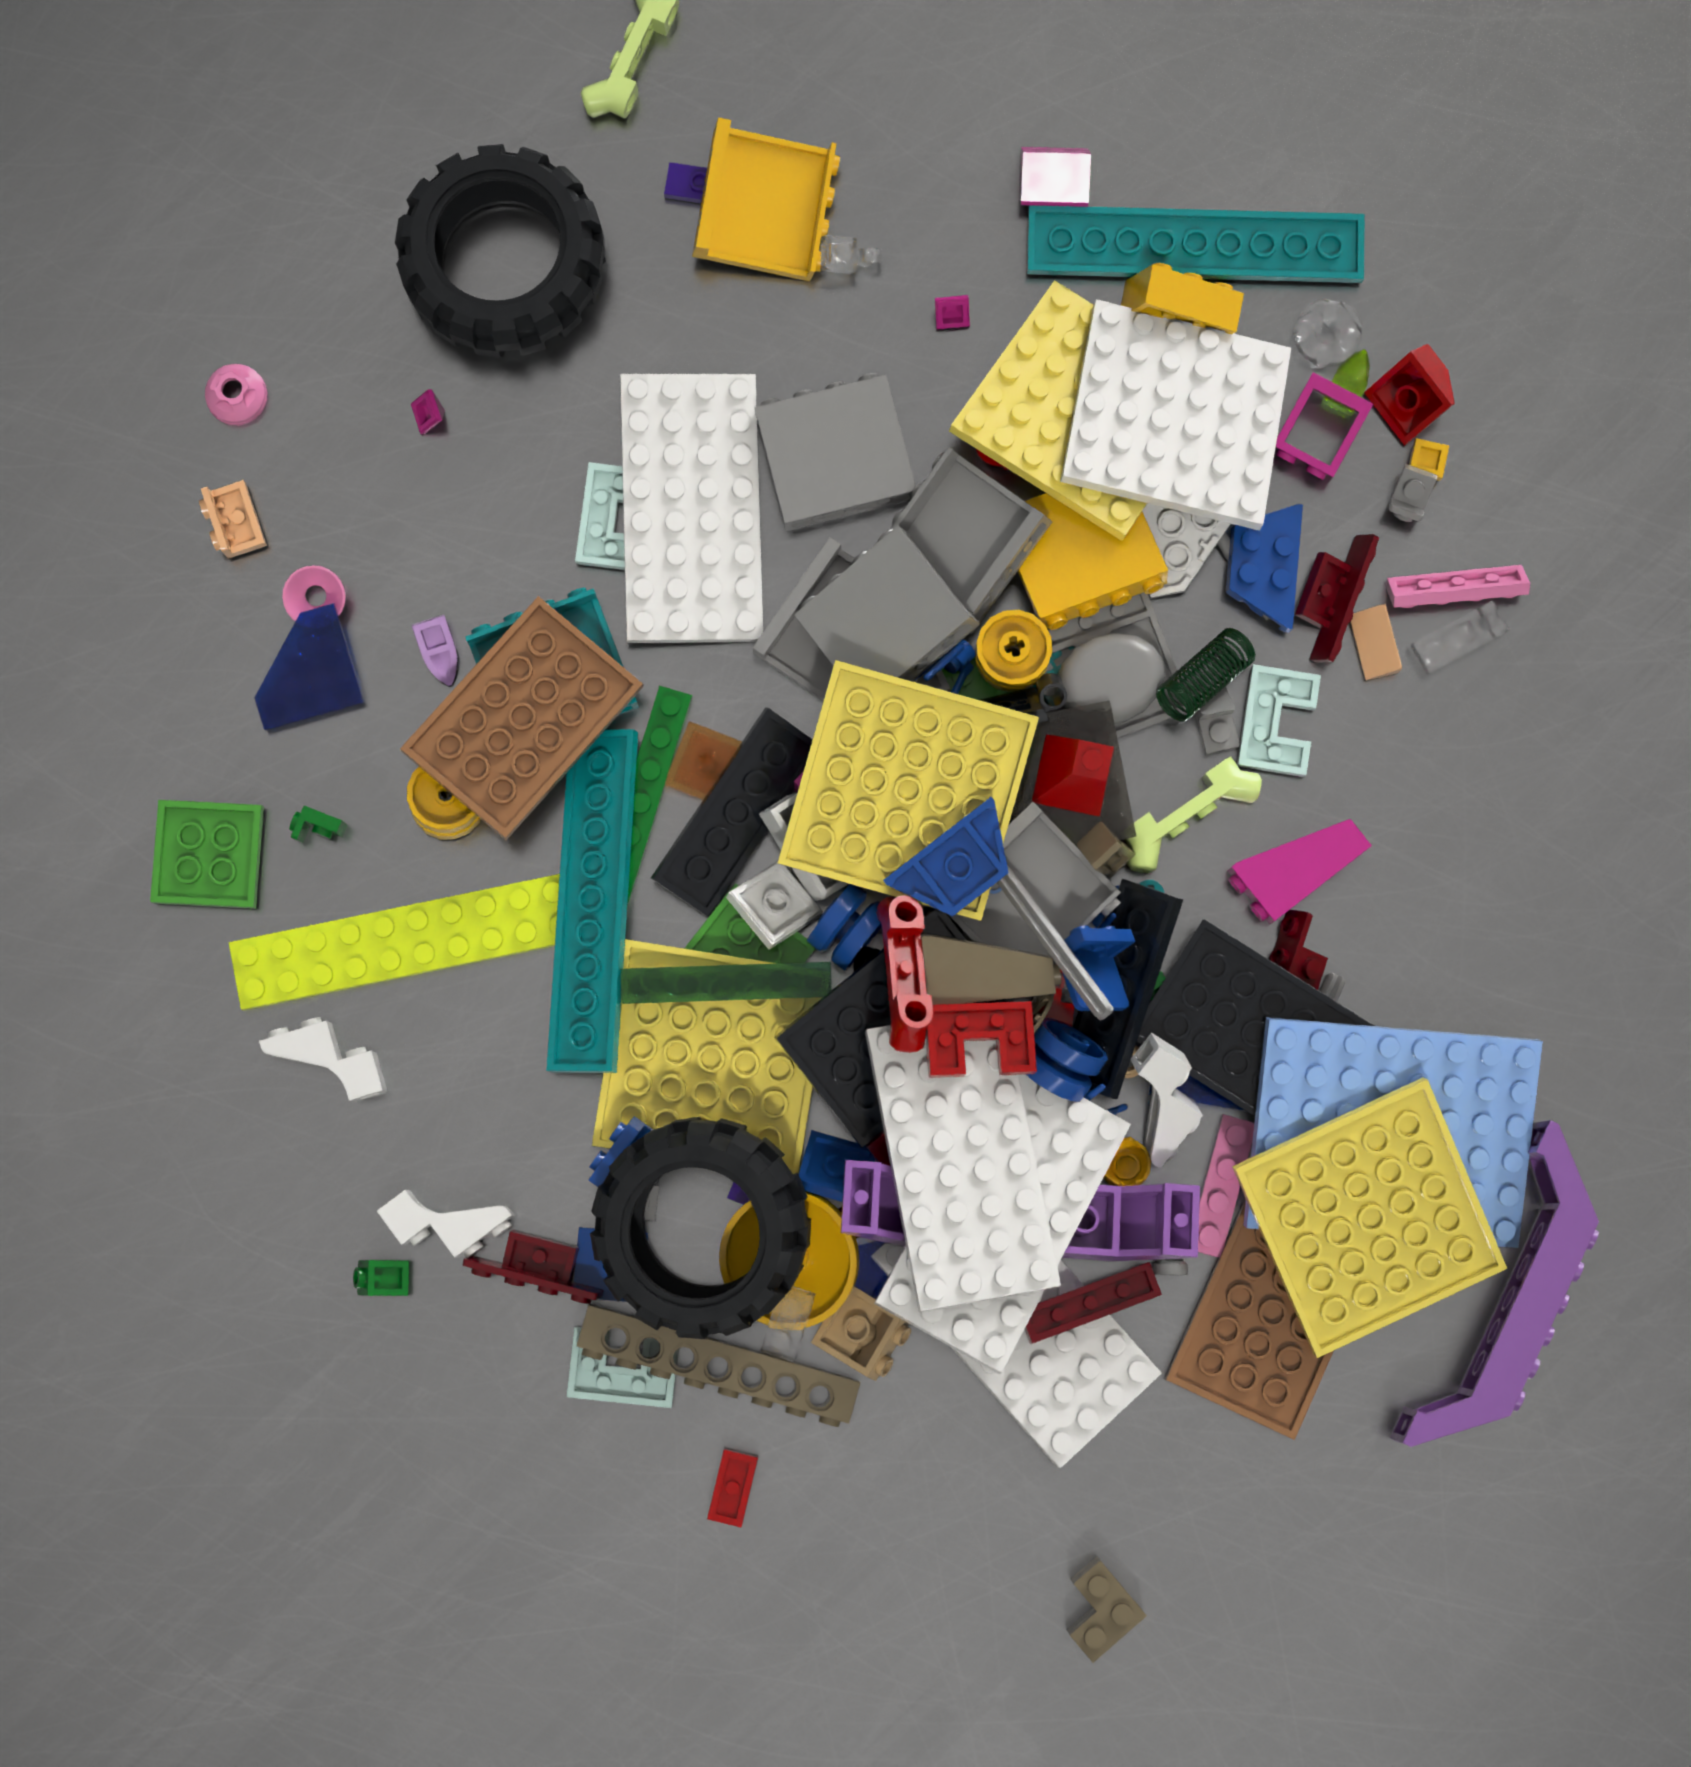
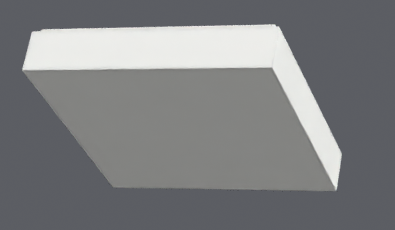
(774, 904)

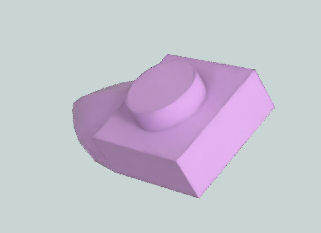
(437, 648)

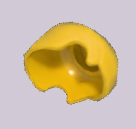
(1130, 1164)

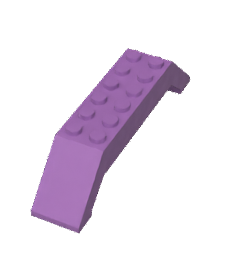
(1117, 1225)
(1527, 1304)

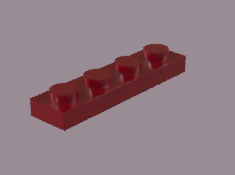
(1092, 1302)

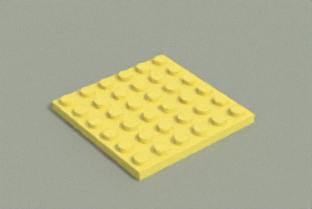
(1028, 405)
(896, 772)
(706, 1060)
(1370, 1217)

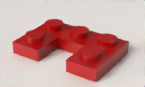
(1001, 1021)

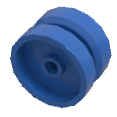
(845, 923)
(1065, 1060)

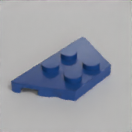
(1266, 565)
(956, 864)

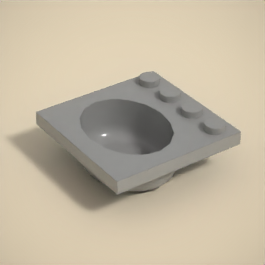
(1117, 659)

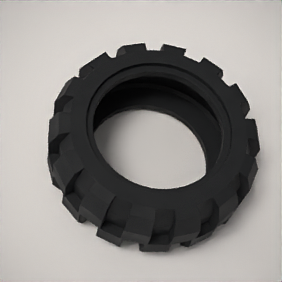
(484, 181)
(645, 1282)

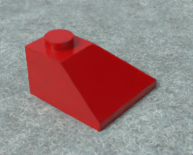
(1413, 393)
(1073, 774)

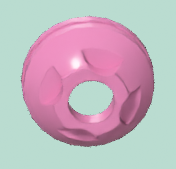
(244, 407)
(298, 583)

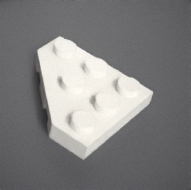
(1183, 542)

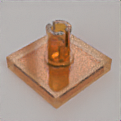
(700, 760)

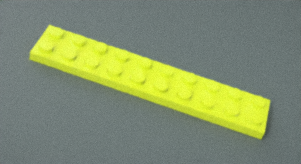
(395, 943)

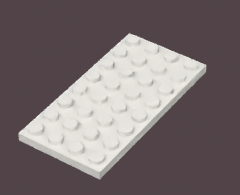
(691, 508)
(1072, 1155)
(963, 1176)
(1064, 1384)

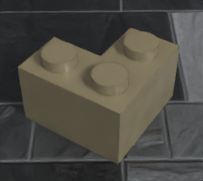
(1111, 1612)

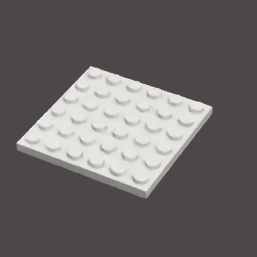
(1176, 415)

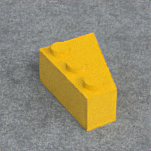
(1183, 297)

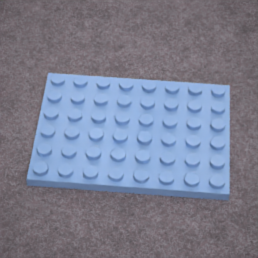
(1479, 1082)

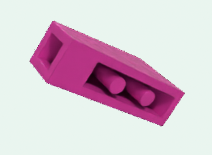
(1295, 869)

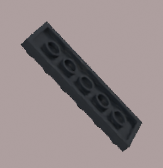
(728, 819)
(1152, 921)

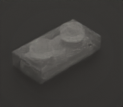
(788, 1324)

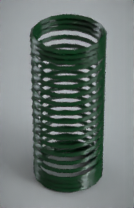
(1228, 656)

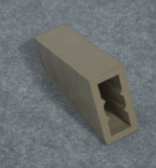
(980, 972)

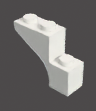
(318, 1046)
(1170, 1112)
(458, 1230)

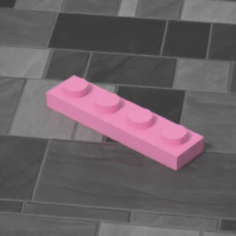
(1458, 586)
(1221, 1184)

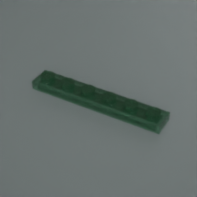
(726, 982)

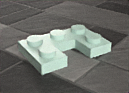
(597, 539)
(1267, 693)
(601, 1382)

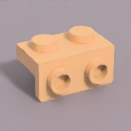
(233, 519)

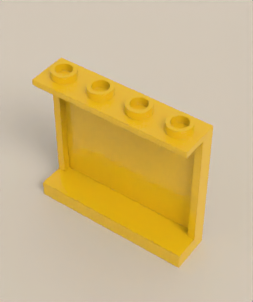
(765, 202)
(1086, 568)

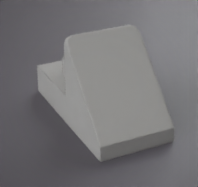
(1217, 723)

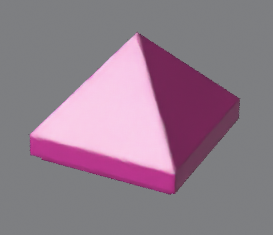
(952, 312)
(427, 411)

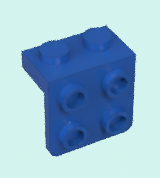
(1095, 952)

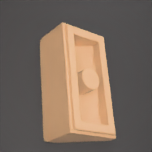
(1375, 642)

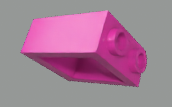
(1341, 396)

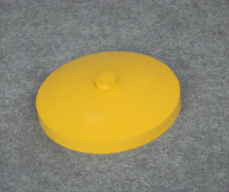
(828, 1263)

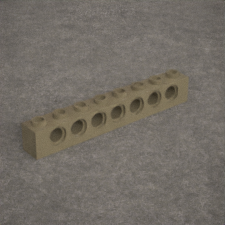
(841, 1389)

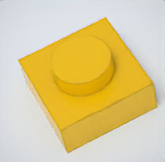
(1429, 456)

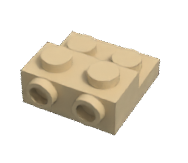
(862, 1335)

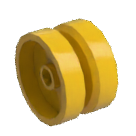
(1019, 631)
(438, 817)

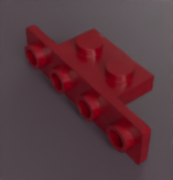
(1332, 594)
(1290, 951)
(538, 1263)

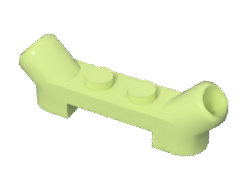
(618, 91)
(1222, 782)

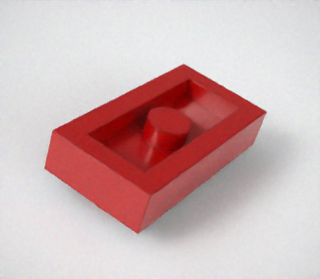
(732, 1487)

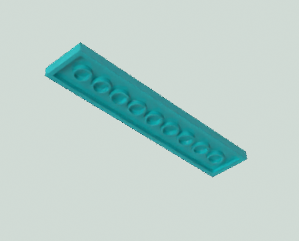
(1198, 242)
(593, 907)

